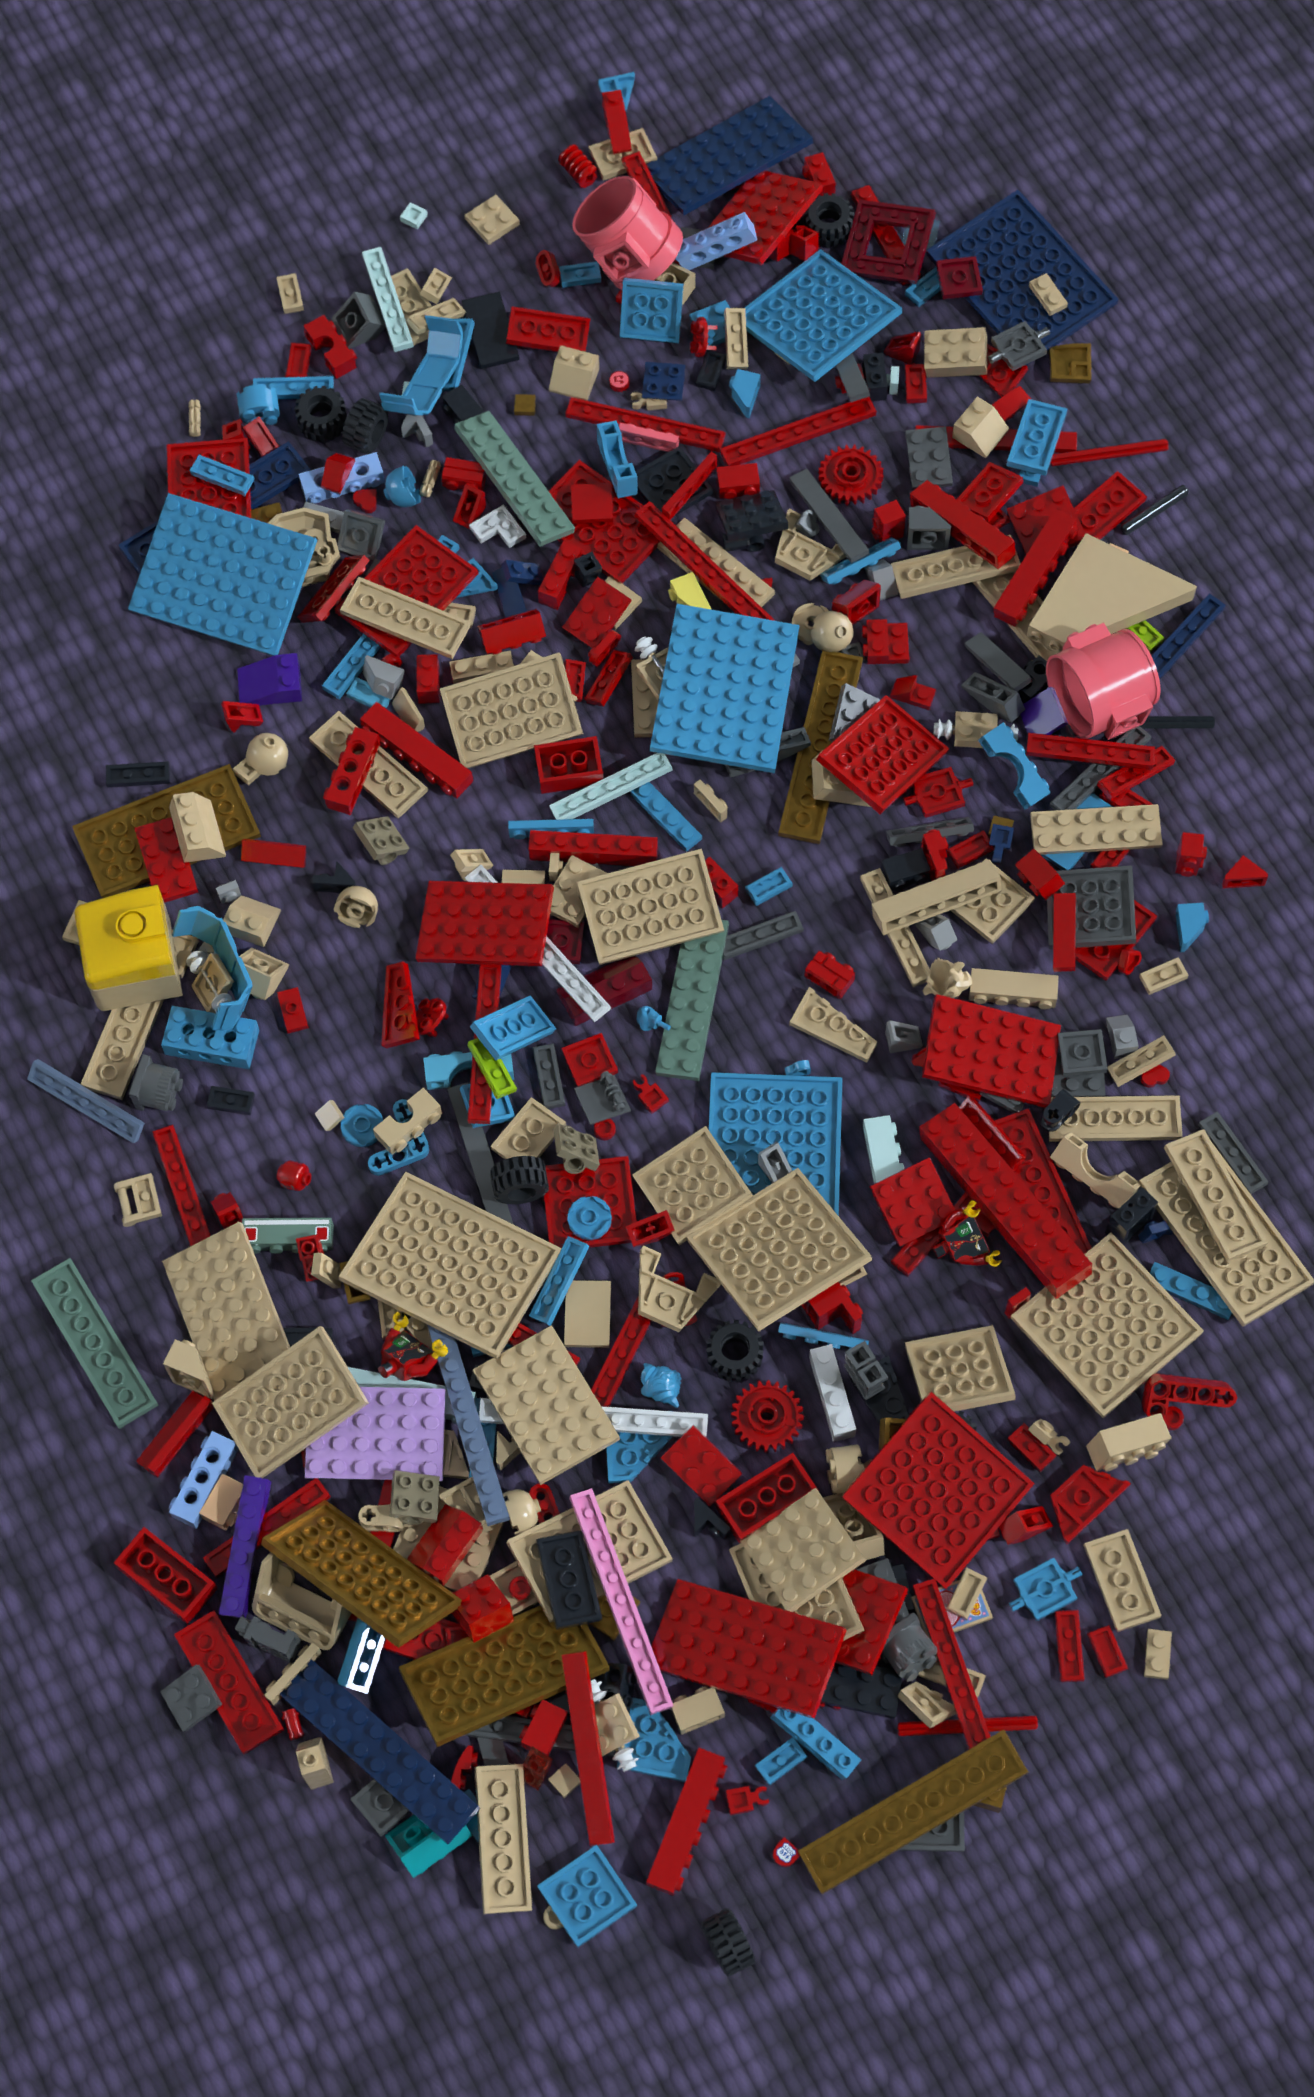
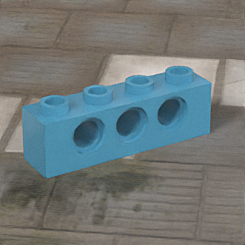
(818, 1742)

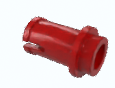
(292, 1723)

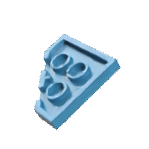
(632, 1454)
(657, 1747)

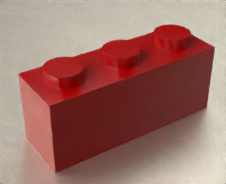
(512, 631)

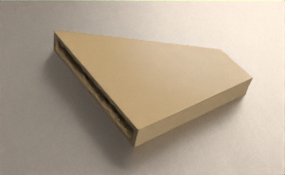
(1106, 588)

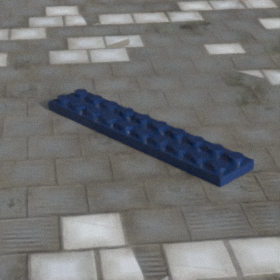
(271, 476)
(380, 1752)

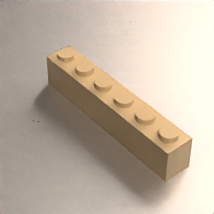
(936, 897)

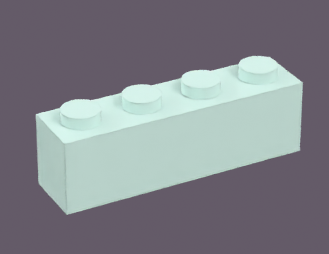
(881, 1147)

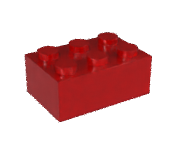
(568, 764)

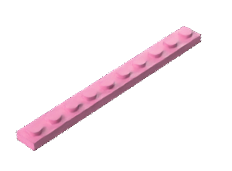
(621, 1602)

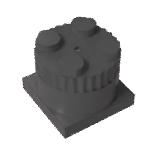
(155, 1085)
(909, 1649)

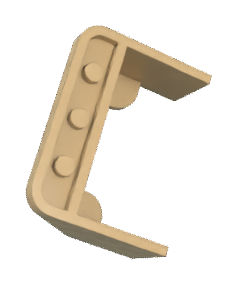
(296, 1608)

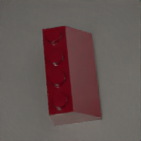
(615, 983)

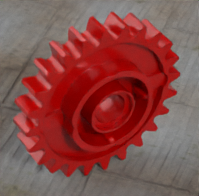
(865, 469)
(763, 1432)

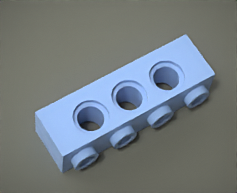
(716, 241)
(367, 465)
(212, 1445)

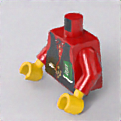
(964, 1239)
(406, 1355)

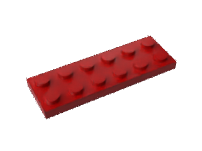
(244, 1704)

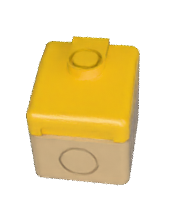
(128, 949)

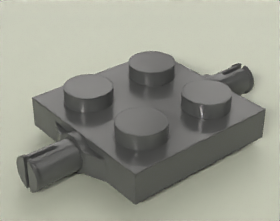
(1019, 345)

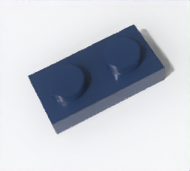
(522, 572)

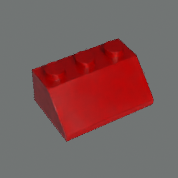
(445, 1543)

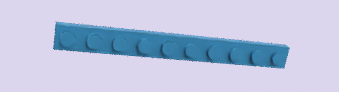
(353, 662)

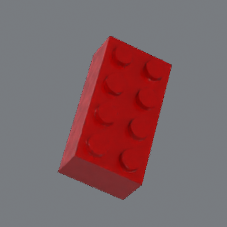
(764, 1496)
(165, 1575)

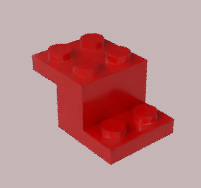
(831, 1305)

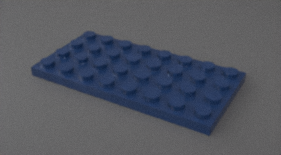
(728, 155)

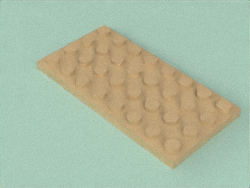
(1248, 1283)
(226, 1307)

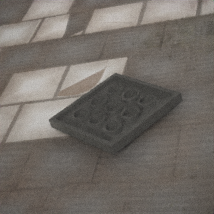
(1102, 905)

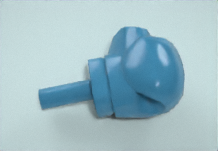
(649, 1019)

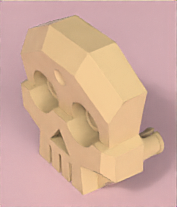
(318, 526)

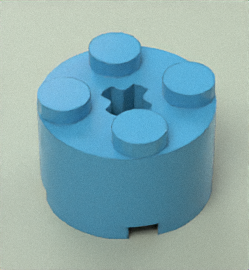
(256, 402)

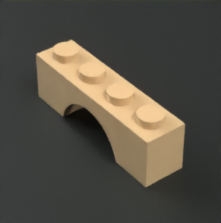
(1072, 1156)

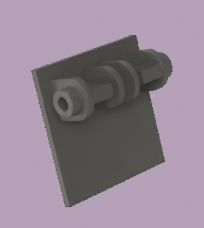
(602, 1099)

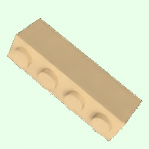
(1013, 988)

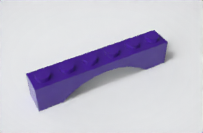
(241, 1560)

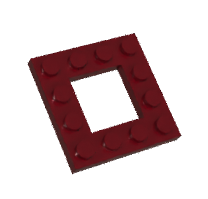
(904, 270)

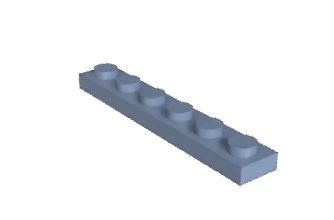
(85, 1101)

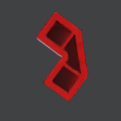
(799, 242)

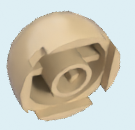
(832, 631)
(267, 754)
(356, 906)
(521, 1510)

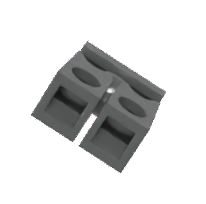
(865, 1375)
(277, 1644)

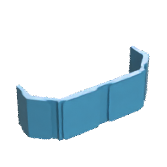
(434, 371)
(214, 931)

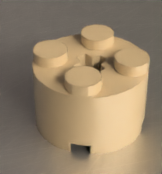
(844, 1467)

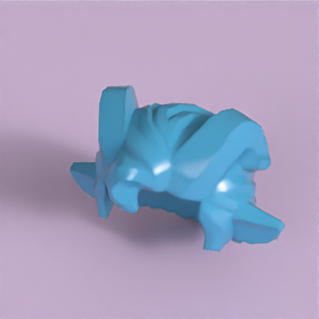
(661, 1384)

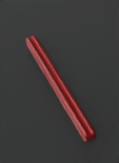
(1109, 452)
(954, 1726)

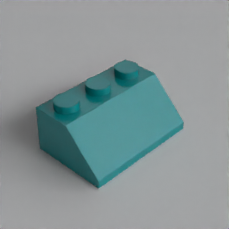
(420, 1846)

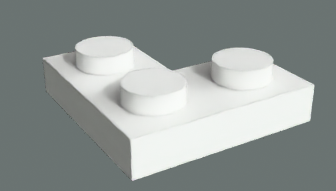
(500, 523)

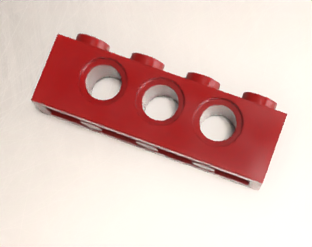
(345, 800)

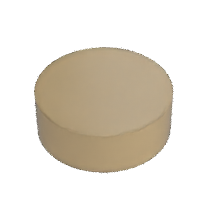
(551, 1919)

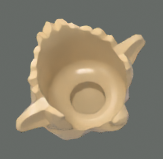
(947, 979)

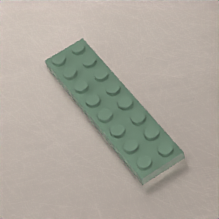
(514, 478)
(691, 1006)
(94, 1343)

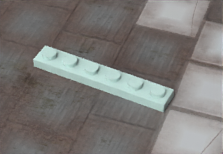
(387, 299)
(611, 787)

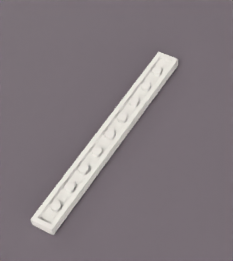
(560, 967)
(629, 1420)

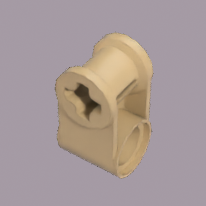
(381, 1519)

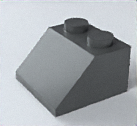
(359, 320)
(926, 530)

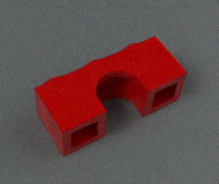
(323, 334)
(554, 584)

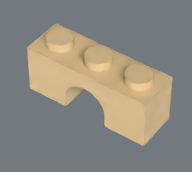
(396, 1135)

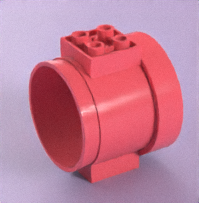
(627, 231)
(1104, 681)

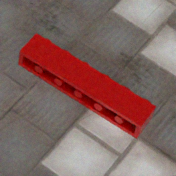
(966, 525)
(1035, 568)
(417, 751)
(593, 847)
(685, 1822)

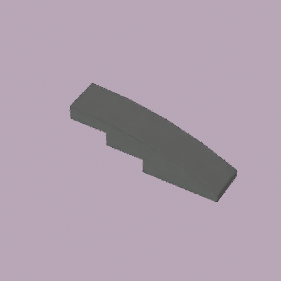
(790, 744)

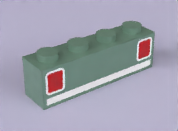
(281, 1233)

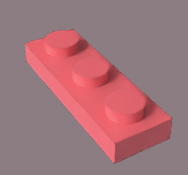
(648, 437)

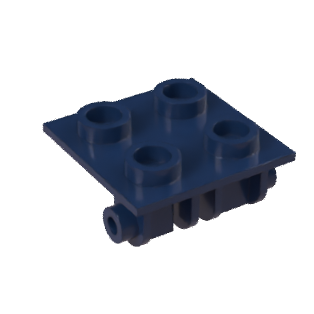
(663, 381)

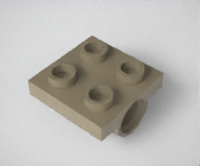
(381, 839)
(576, 1149)
(414, 1497)

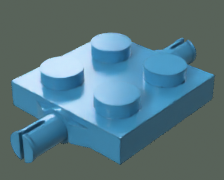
(1045, 1589)

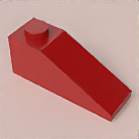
(616, 121)

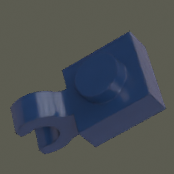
(1000, 838)
(1154, 1231)

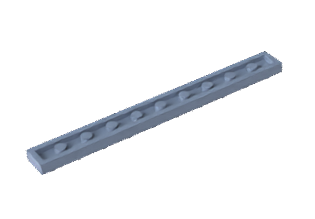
(471, 1431)

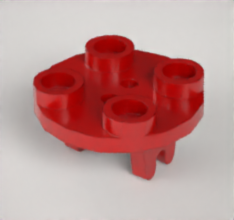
(700, 337)
(430, 1015)

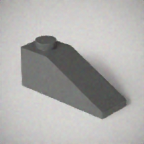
(994, 696)

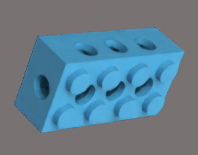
(212, 1050)

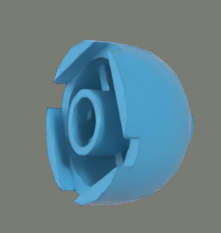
(401, 488)

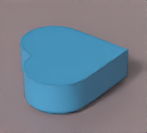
(799, 1068)

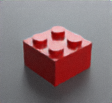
(482, 1608)

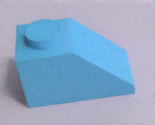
(745, 390)
(1190, 923)

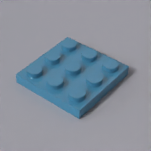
(651, 310)
(587, 1896)

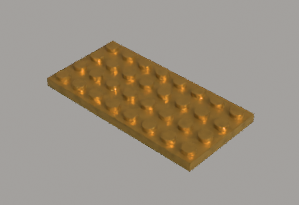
(112, 843)
(361, 1573)
(497, 1675)

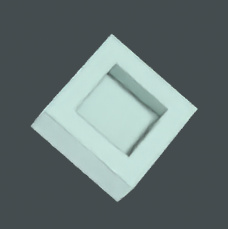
(413, 215)
(892, 380)

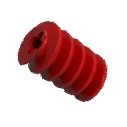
(578, 166)

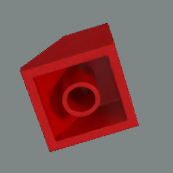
(858, 601)

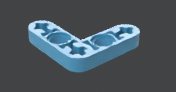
(411, 1154)

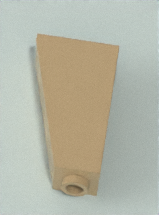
(314, 1763)

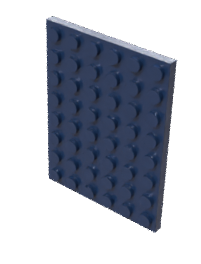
(1011, 250)

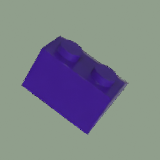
(271, 681)

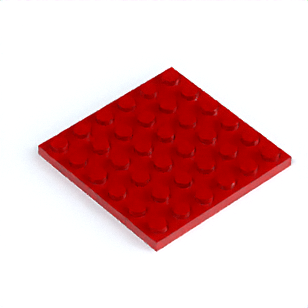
(937, 1490)

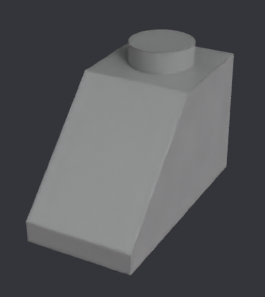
(382, 677)
(937, 932)
(1122, 1036)

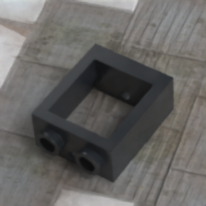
(1130, 1220)

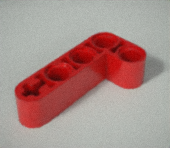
(1188, 1395)

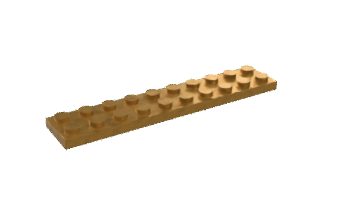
(802, 814)
(913, 1811)

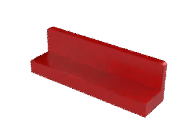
(175, 1433)

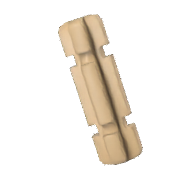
(194, 418)
(430, 478)

